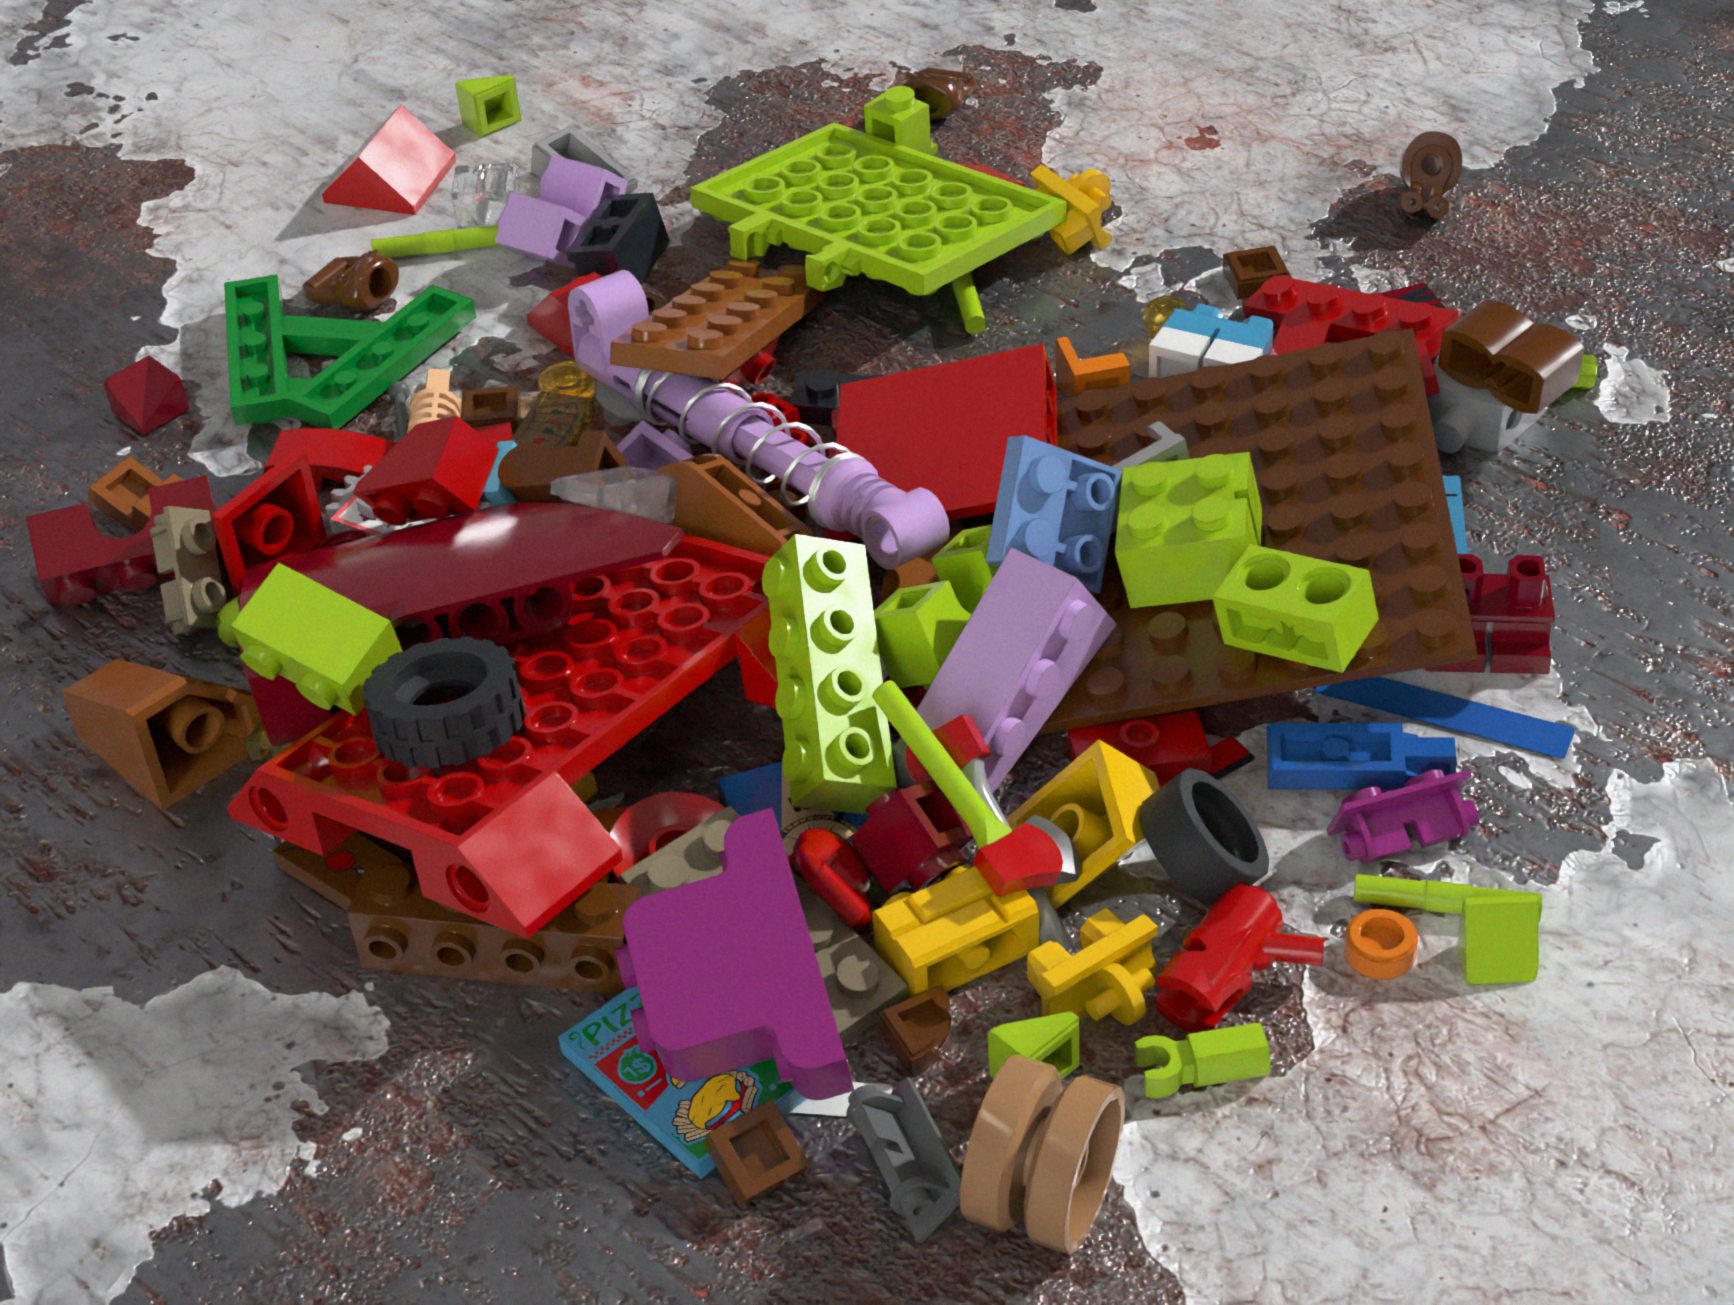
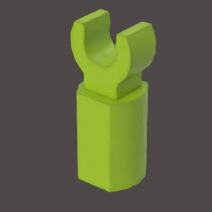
(1203, 1058)

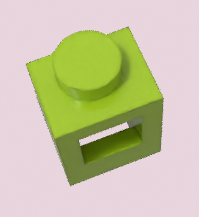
(900, 119)

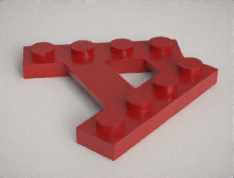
(1324, 313)

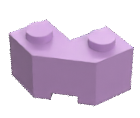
(566, 203)

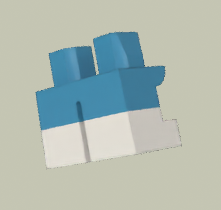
(1206, 339)

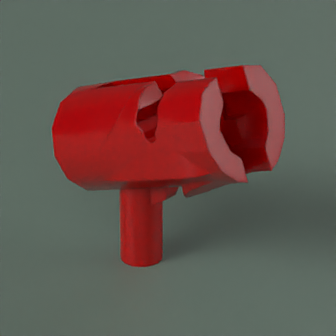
(1222, 954)

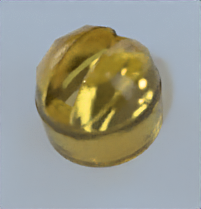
(1158, 312)

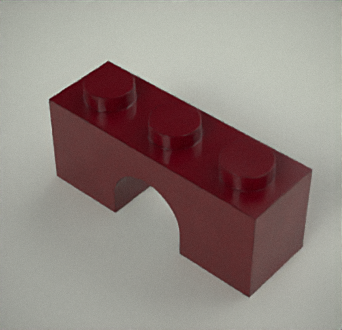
(80, 562)

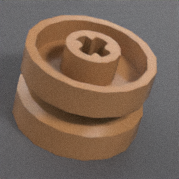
(1042, 1153)

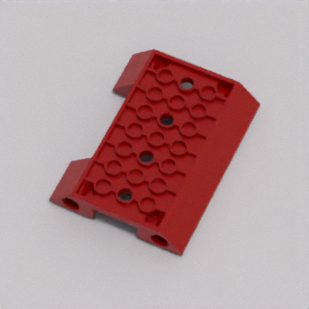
(506, 827)

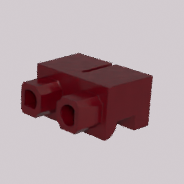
(1511, 613)

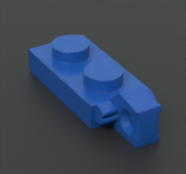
(1352, 756)

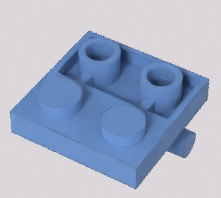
(1054, 509)

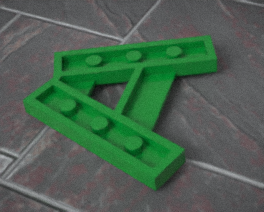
(369, 352)

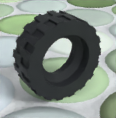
(448, 732)

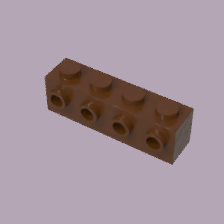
(415, 935)

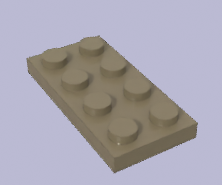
(852, 972)

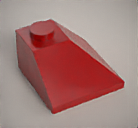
(270, 519)

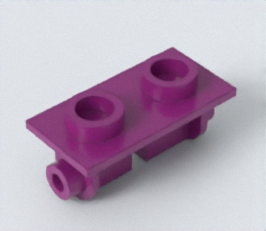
(1378, 819)

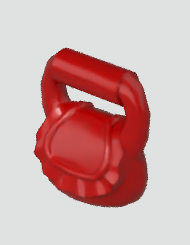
(834, 873)

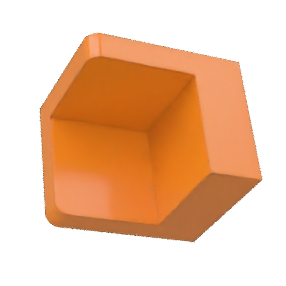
(1077, 375)

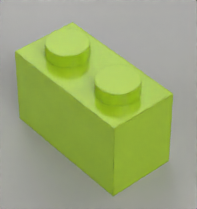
(313, 639)

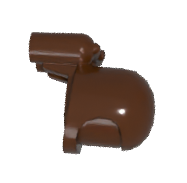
(1429, 170)

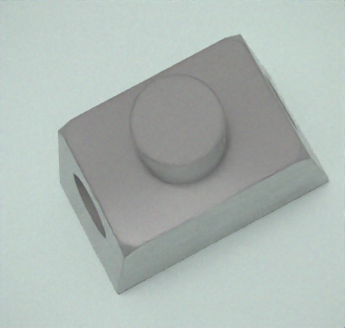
(1473, 417)

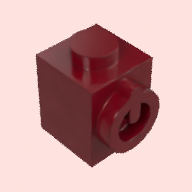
(912, 837)

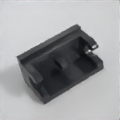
(621, 236)

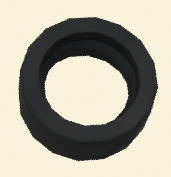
(1203, 836)

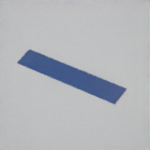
(1455, 714)

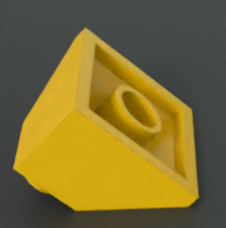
(1098, 807)

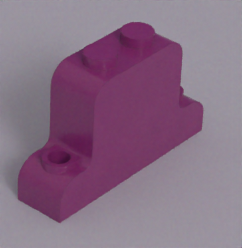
(734, 971)

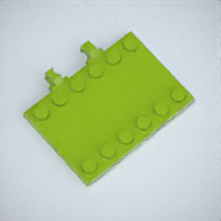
(873, 210)

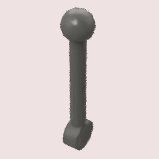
(399, 393)

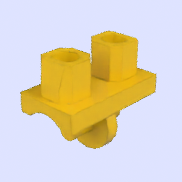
(1086, 199)
(1101, 977)

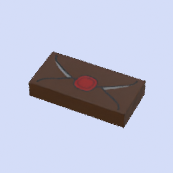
(335, 873)

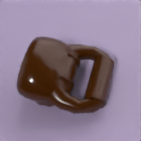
(941, 89)
(354, 282)

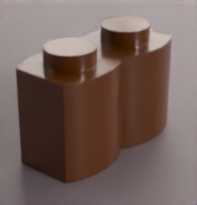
(1510, 356)

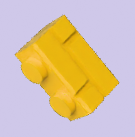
(954, 931)

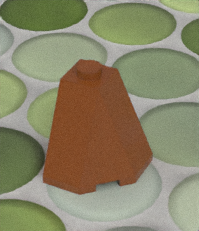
(161, 726)

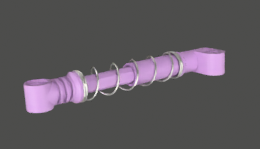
(839, 490)

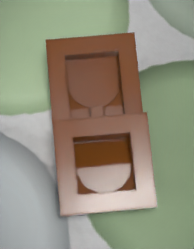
(124, 493)

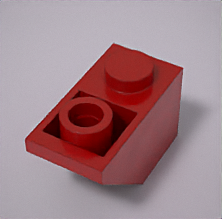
(429, 473)

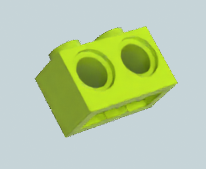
(1296, 607)

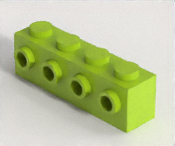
(826, 675)

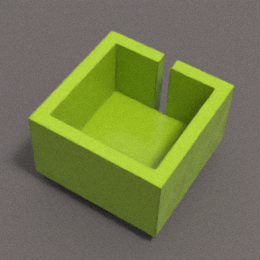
(1185, 526)

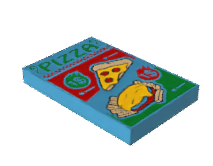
(669, 1109)

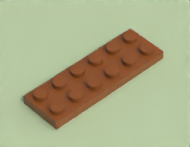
(718, 321)

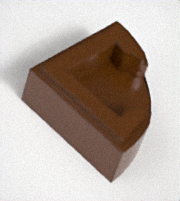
(918, 1028)

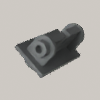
(908, 1153)

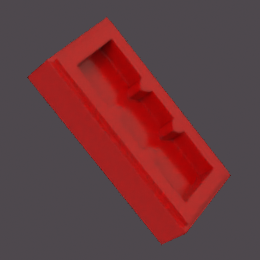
(1159, 743)

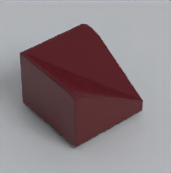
(146, 395)

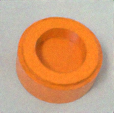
(1381, 944)

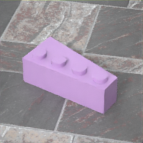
(1017, 657)

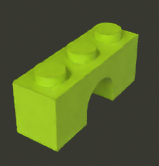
(924, 621)

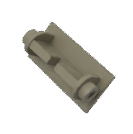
(186, 545)

